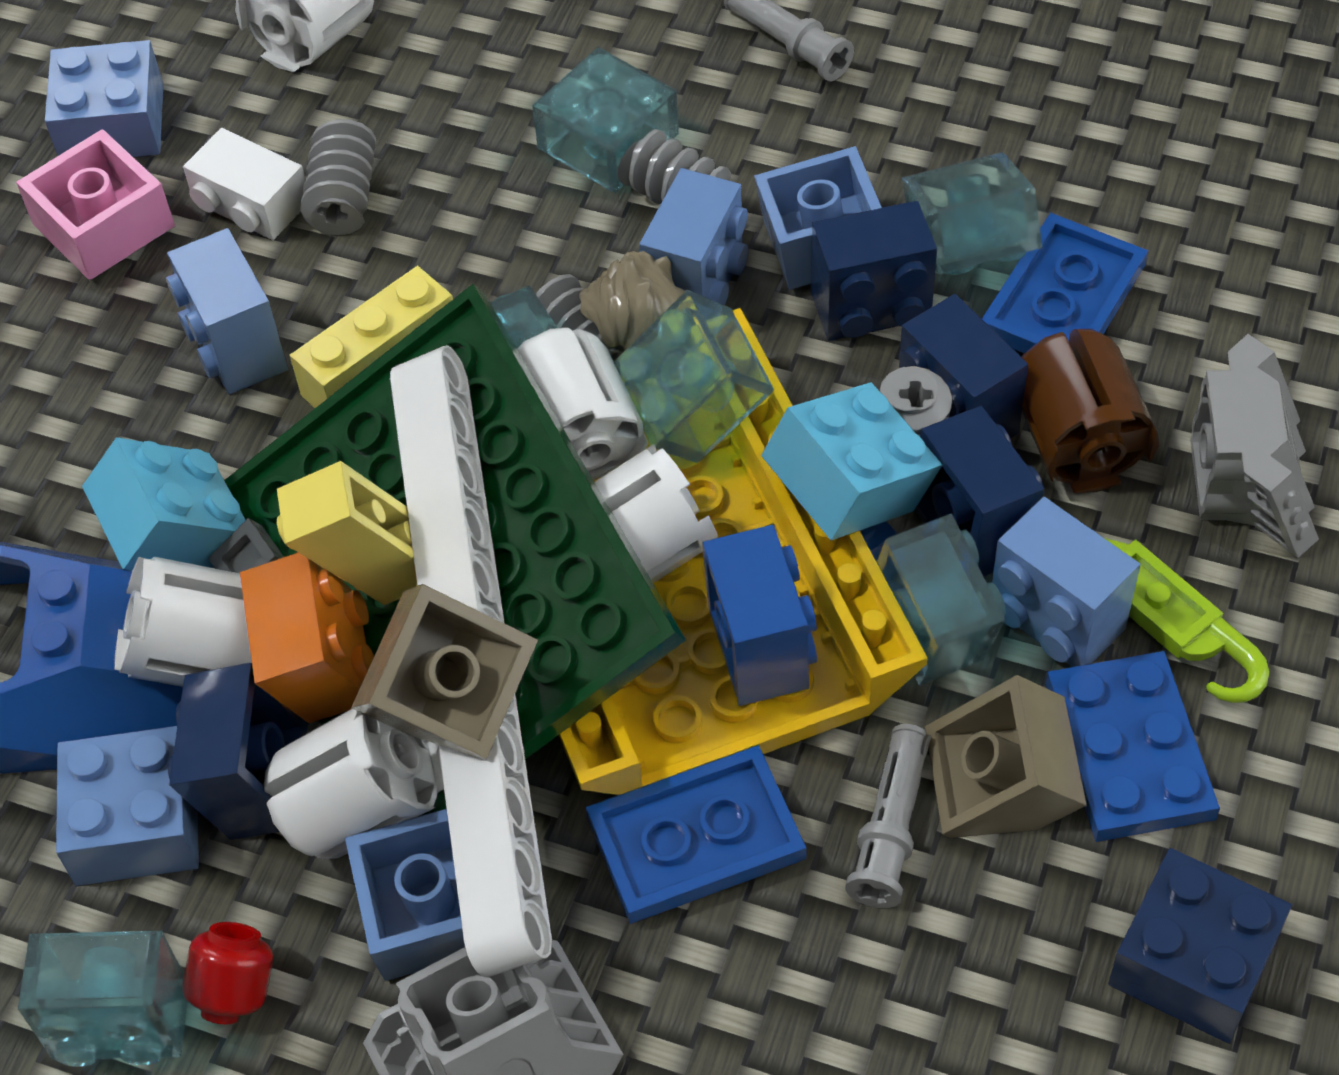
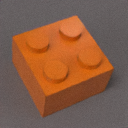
(305, 636)

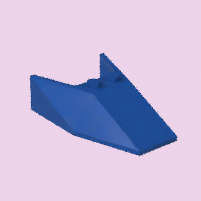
(68, 660)

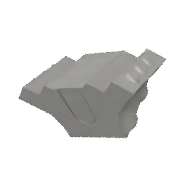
(1251, 449)
(494, 1025)

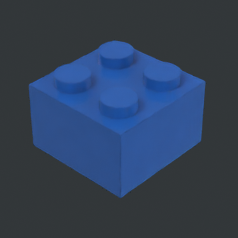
(759, 614)

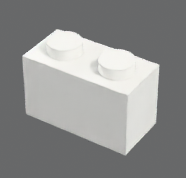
(245, 183)

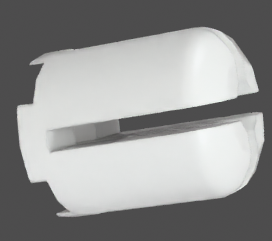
(300, 30)
(586, 397)
(656, 511)
(181, 622)
(348, 782)

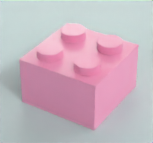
(96, 204)

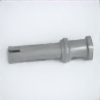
(803, 38)
(886, 838)

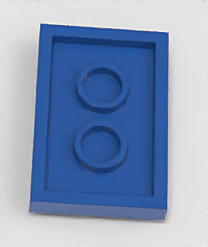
(1065, 285)
(1134, 747)
(695, 834)

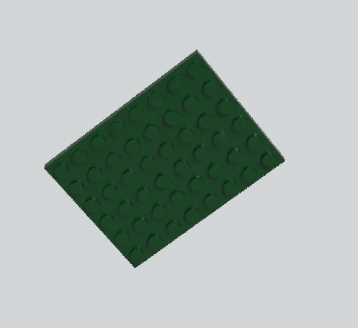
(554, 539)

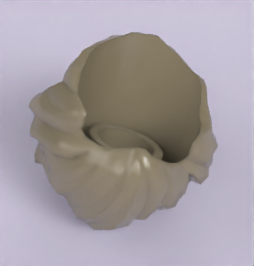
(629, 297)

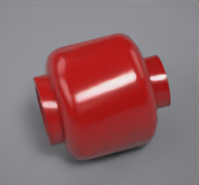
(227, 972)

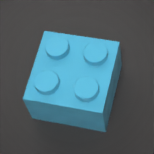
(851, 460)
(161, 502)

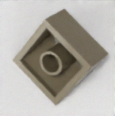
(444, 672)
(1005, 762)

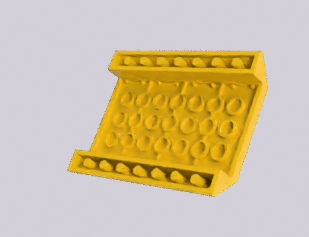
(685, 703)

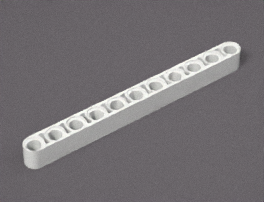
(454, 553)

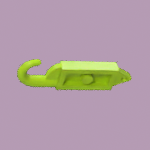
(1190, 623)

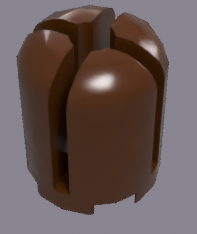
(1085, 410)

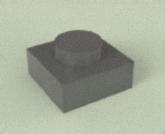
(245, 549)

